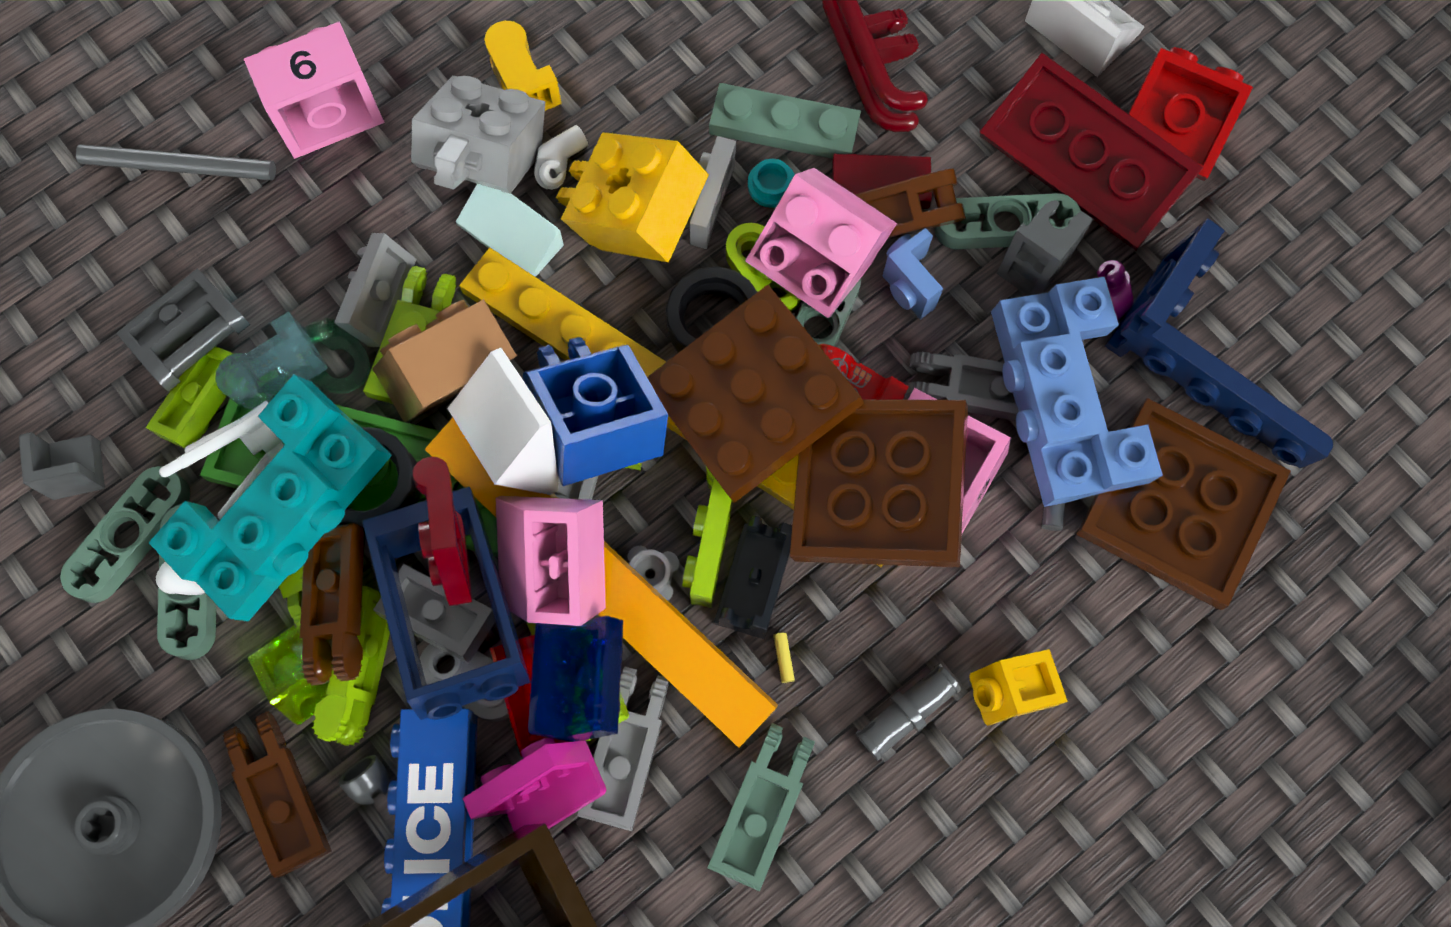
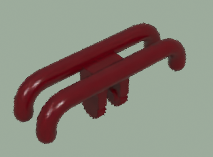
(865, 57)

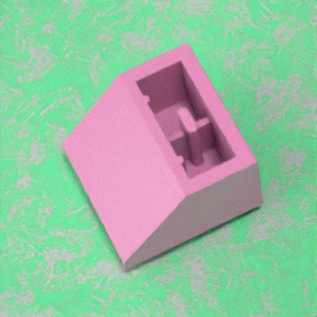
(819, 241)
(551, 558)

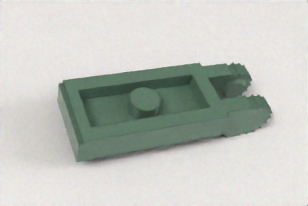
(760, 814)

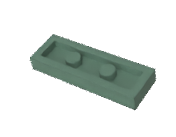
(783, 121)

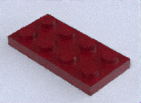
(1090, 151)

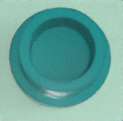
(769, 182)

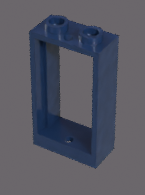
(398, 535)

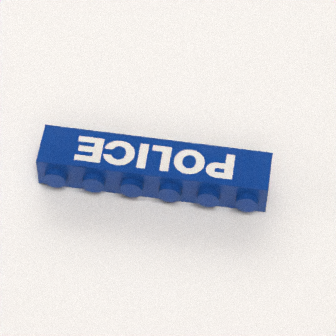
(429, 810)

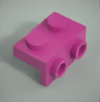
(541, 787)

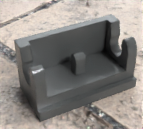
(1041, 250)

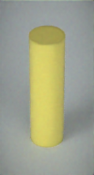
(784, 657)

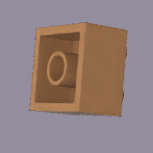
(437, 363)

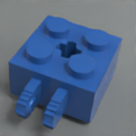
(598, 410)

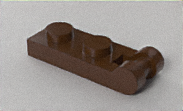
(903, 205)

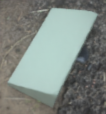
(510, 228)

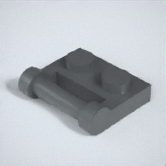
(175, 319)

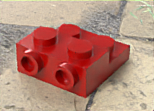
(1190, 105)

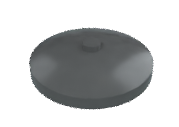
(106, 822)

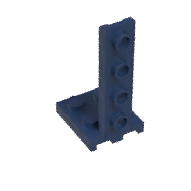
(1199, 371)

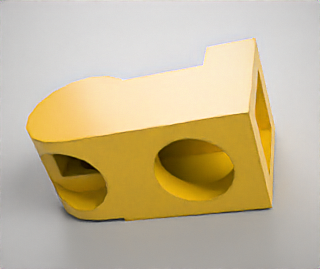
(514, 67)

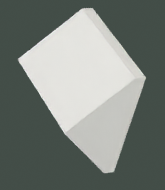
(1085, 29)
(507, 427)

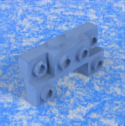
(1058, 395)

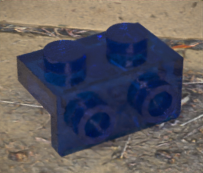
(576, 680)

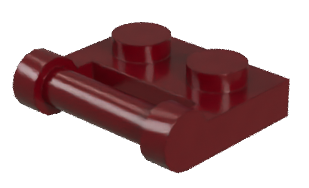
(444, 534)

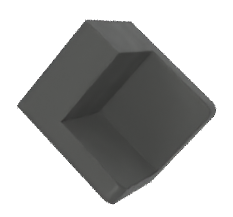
(62, 466)

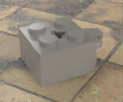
(477, 134)

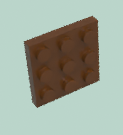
(753, 393)
(884, 487)
(1197, 518)

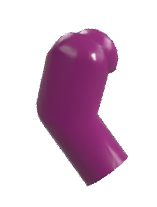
(1118, 285)

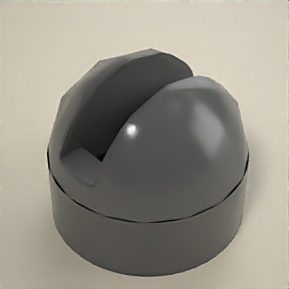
(364, 779)

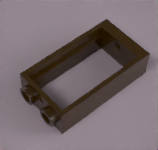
(540, 863)

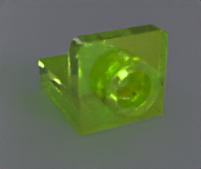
(281, 677)

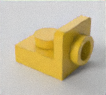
(1017, 686)

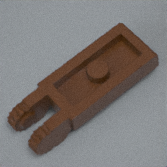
(333, 606)
(276, 799)

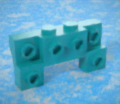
(284, 508)

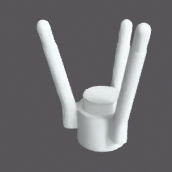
(253, 434)

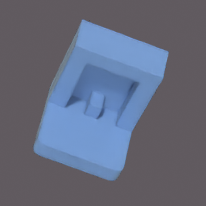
(908, 279)

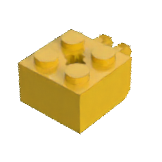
(633, 195)

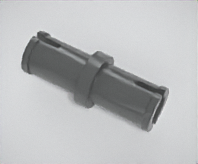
(908, 711)

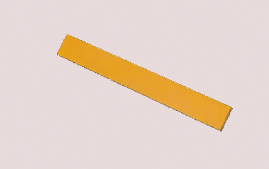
(649, 620)

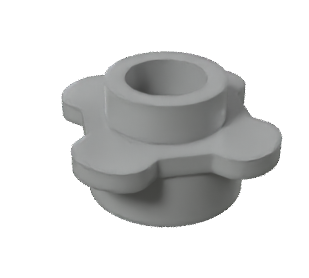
(662, 564)

